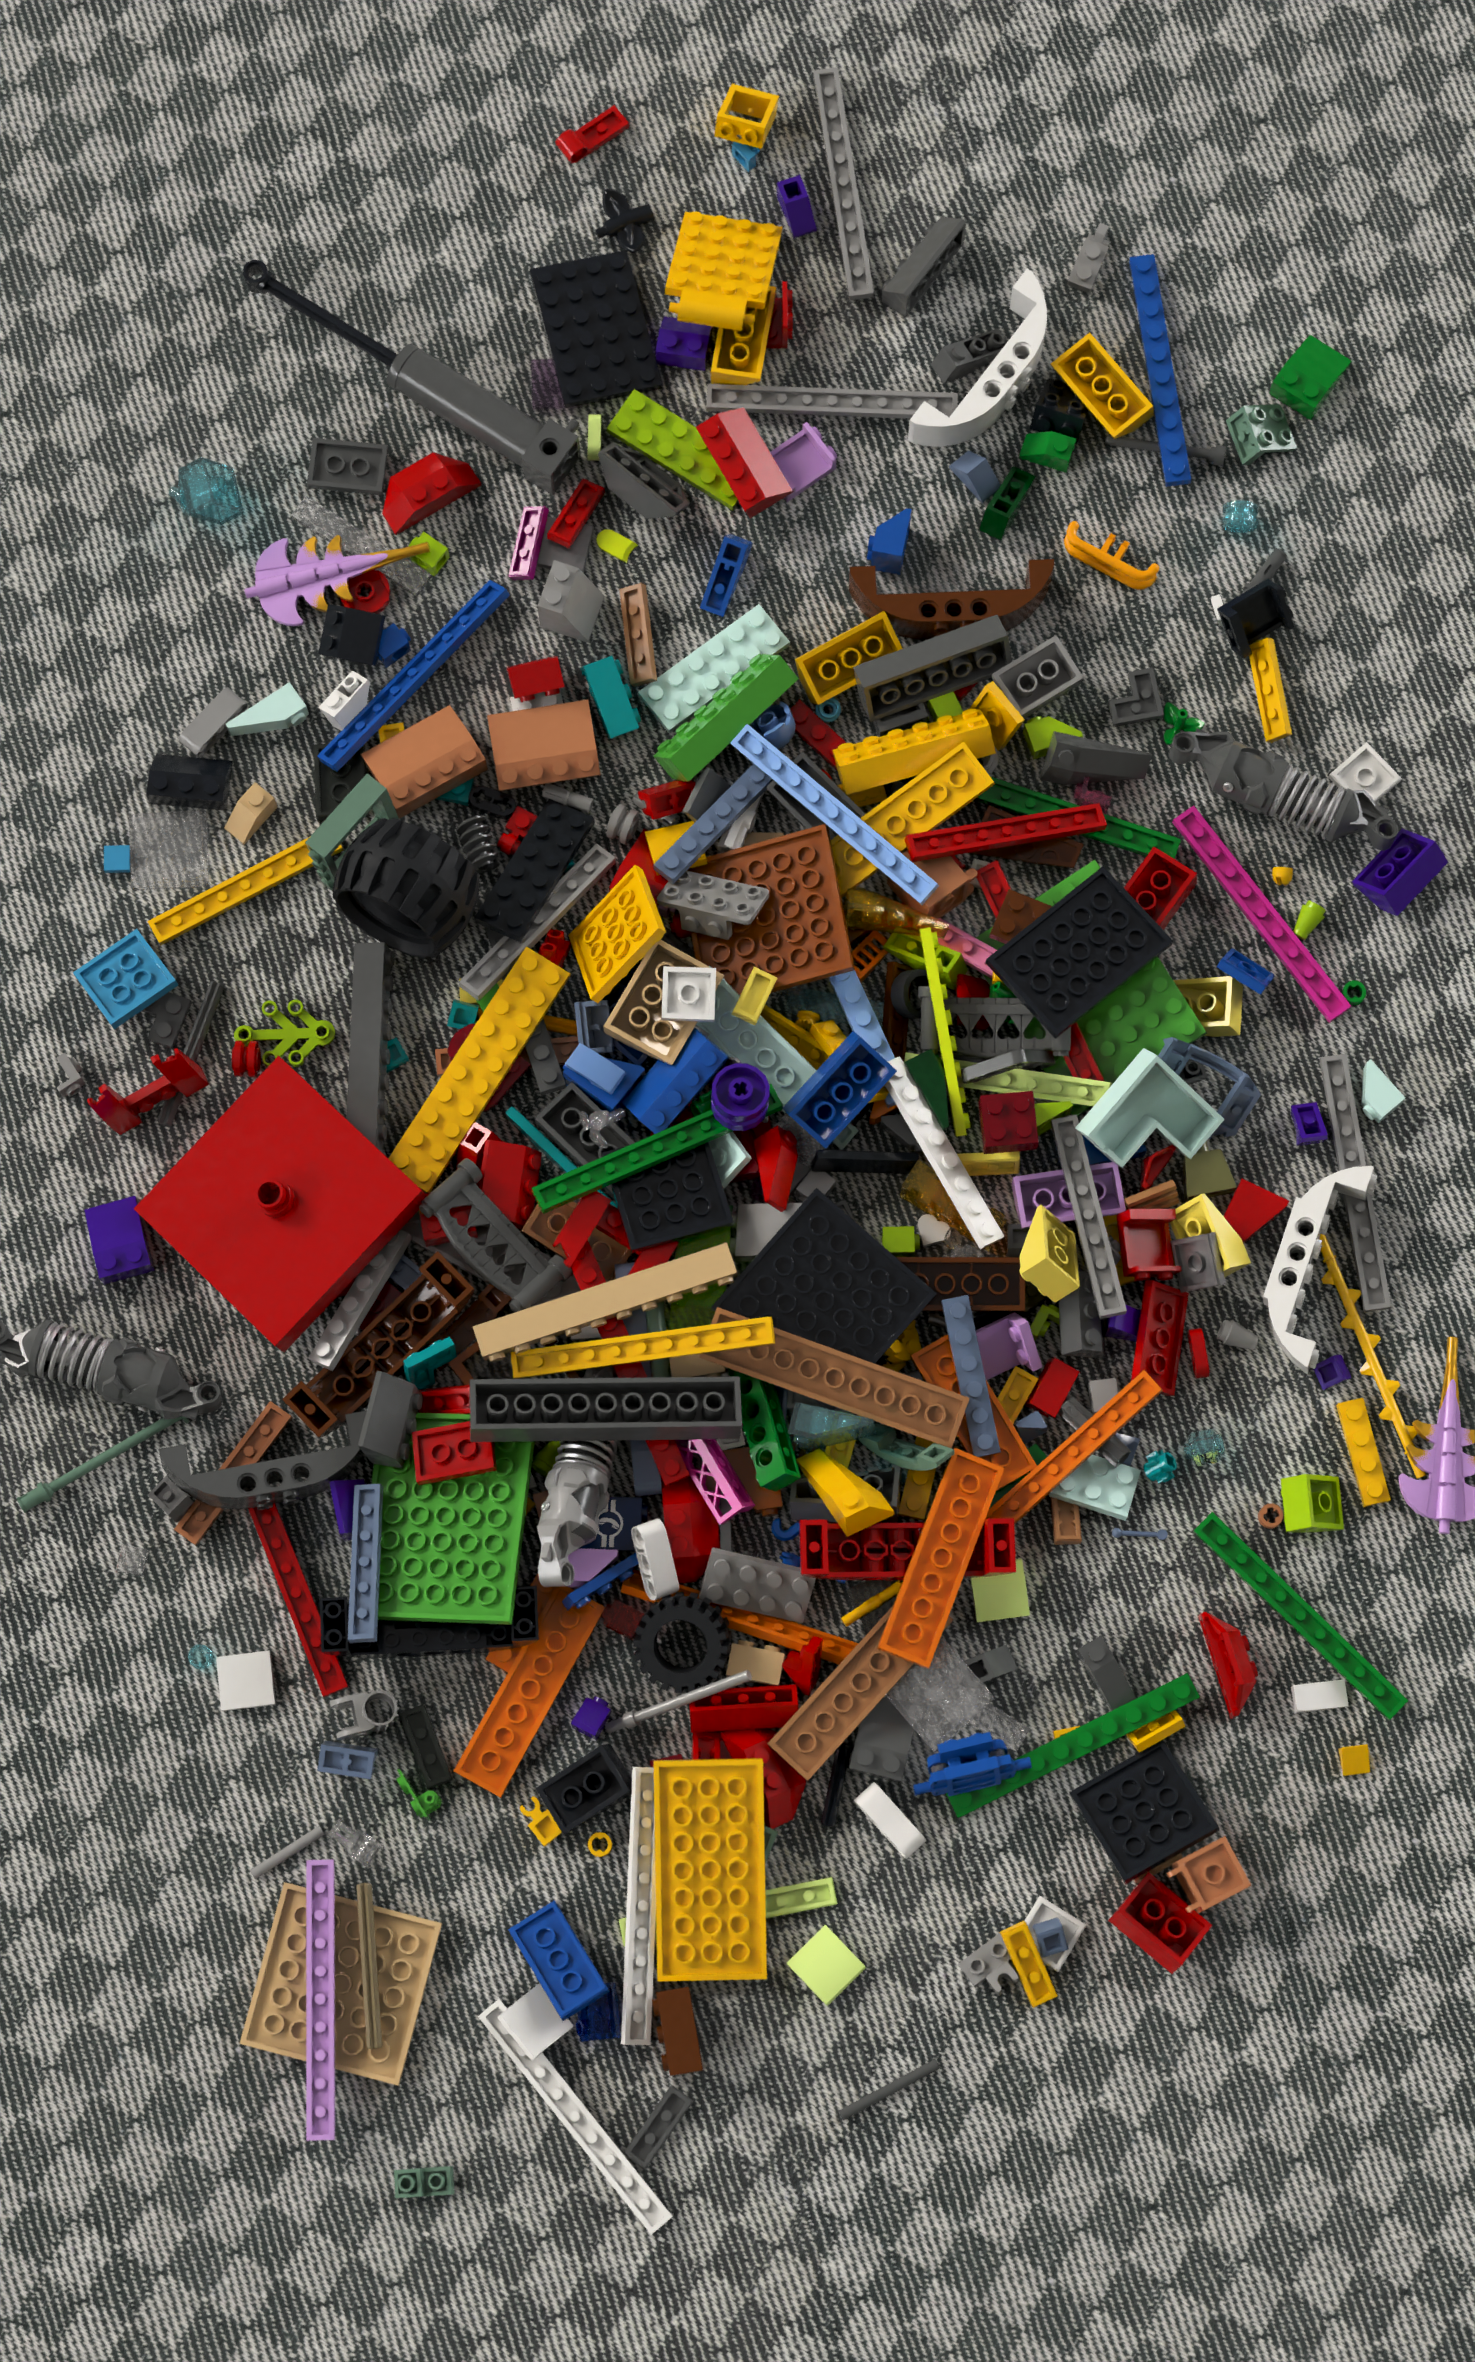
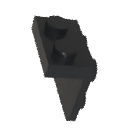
(1059, 410)

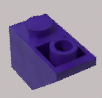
(796, 206)

